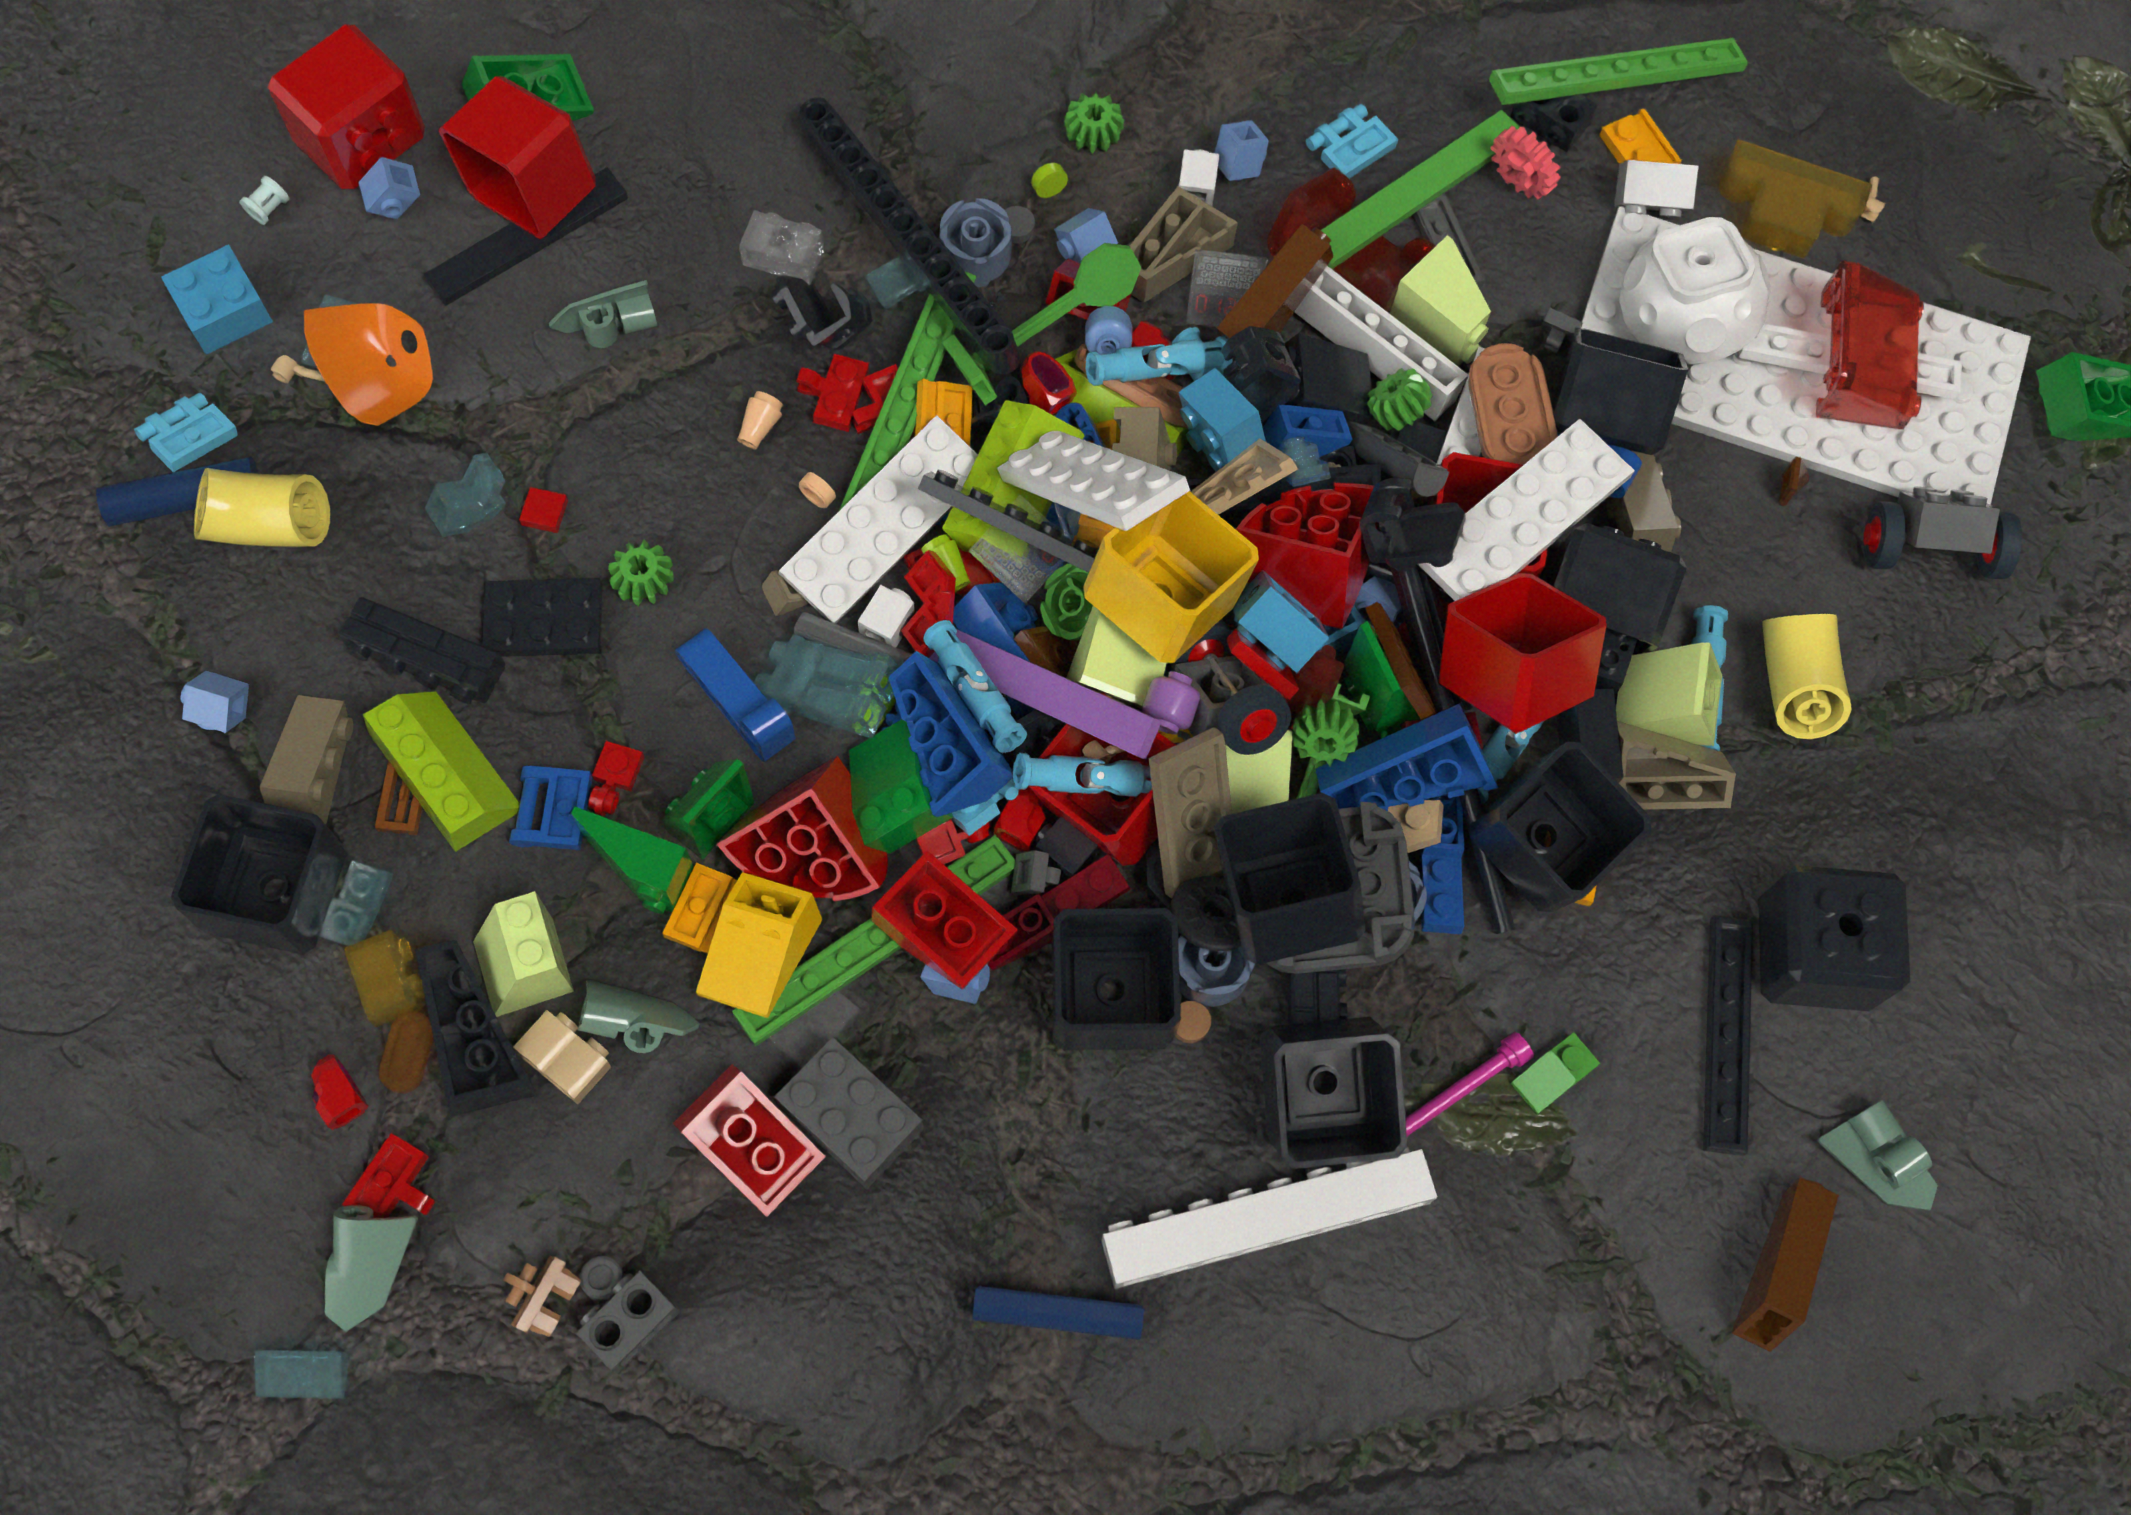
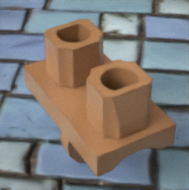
(551, 1278)

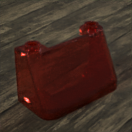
(1373, 269)
(1871, 349)

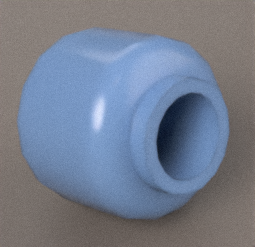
(1108, 330)

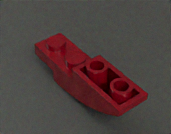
(1034, 919)

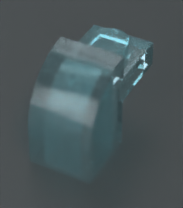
(467, 502)

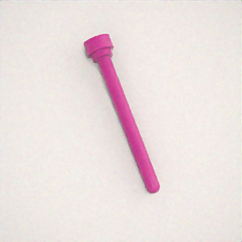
(1511, 1053)

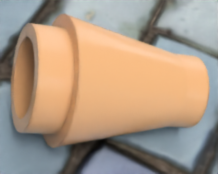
(759, 418)

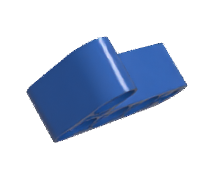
(757, 720)

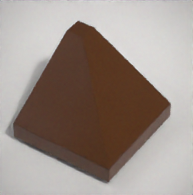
(1793, 480)

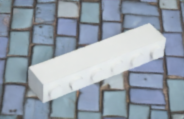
(1362, 325)

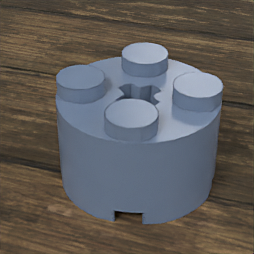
(978, 238)
(1212, 984)

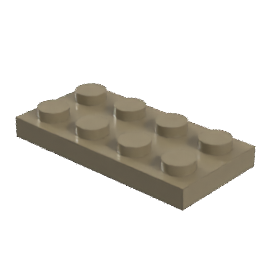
(1189, 800)

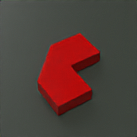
(936, 589)

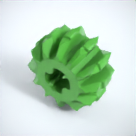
(1094, 122)
(1400, 399)
(642, 560)
(1325, 732)

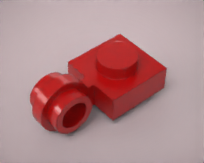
(615, 768)
(945, 841)

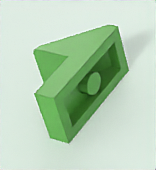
(1555, 1073)

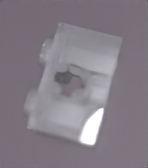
(781, 246)

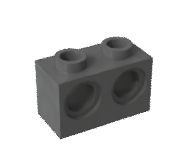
(635, 1330)

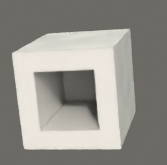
(1199, 174)
(886, 615)

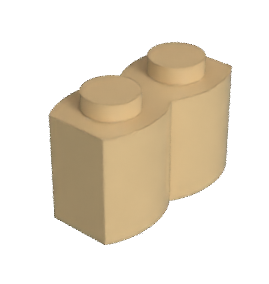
(563, 1056)

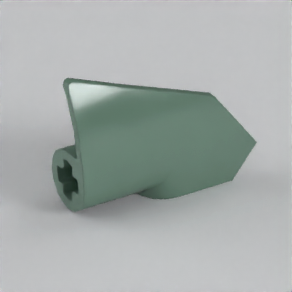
(606, 312)
(637, 1015)
(1884, 1158)
(363, 1263)

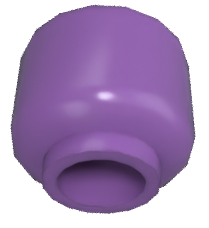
(1172, 702)

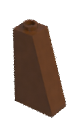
(1281, 284)
(1787, 1266)

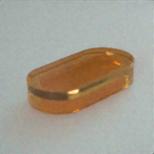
(406, 1052)

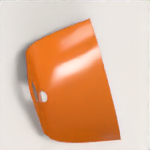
(351, 356)

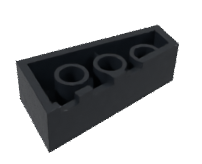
(471, 1047)

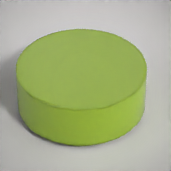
(1049, 180)

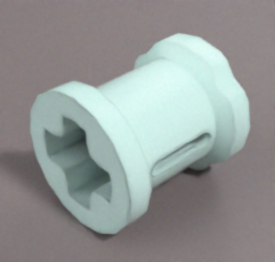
(264, 200)

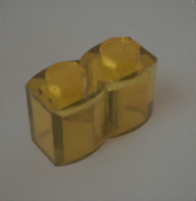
(385, 977)

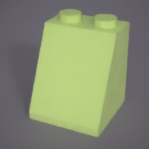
(1443, 303)
(1113, 662)
(1673, 693)
(1260, 777)
(521, 955)

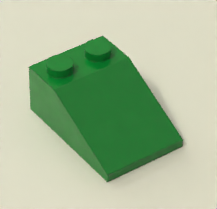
(547, 76)
(2086, 398)
(1373, 675)
(889, 792)
(710, 807)
(645, 863)

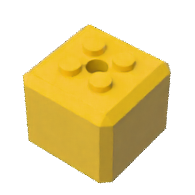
(1171, 576)

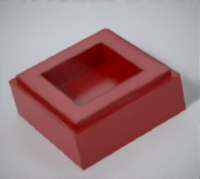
(543, 510)

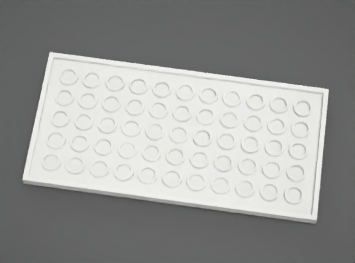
(1774, 406)

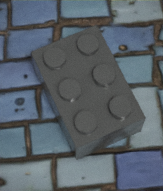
(849, 1113)

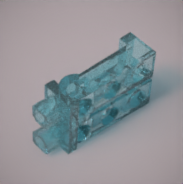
(829, 684)

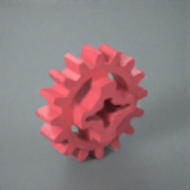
(1525, 162)

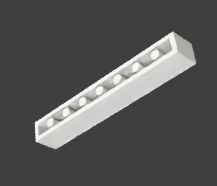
(1266, 1218)

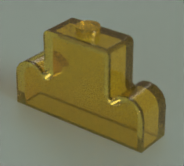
(1790, 198)

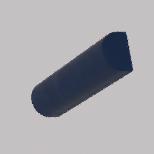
(159, 494)
(1058, 1312)

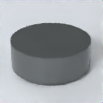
(1021, 223)
(600, 1277)

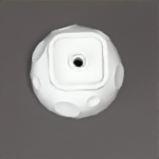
(1696, 291)

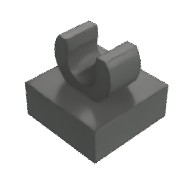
(1560, 327)
(1032, 873)

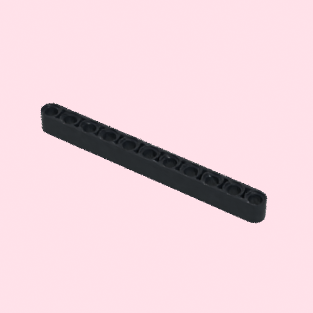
(911, 237)

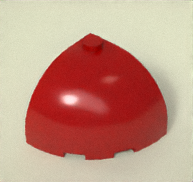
(1314, 546)
(808, 838)

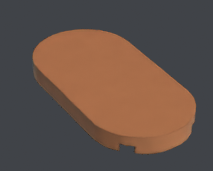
(1145, 393)
(1510, 404)

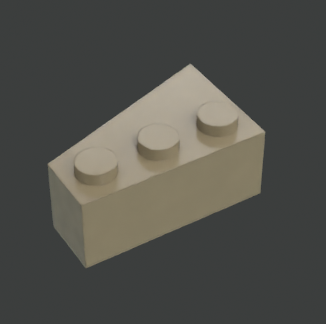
(1170, 240)
(1144, 436)
(1646, 507)
(308, 756)
(1673, 772)

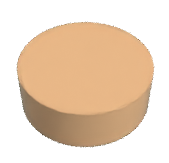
(817, 490)

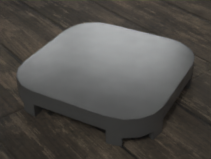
(1387, 898)

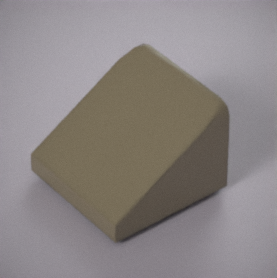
(781, 594)

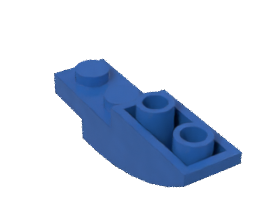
(1442, 873)

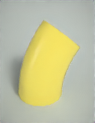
(261, 509)
(1806, 674)

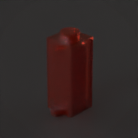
(1315, 681)

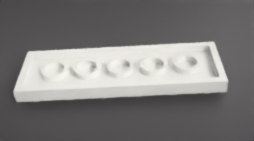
(1093, 479)
(1531, 510)
(877, 524)

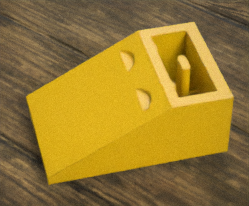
(758, 944)

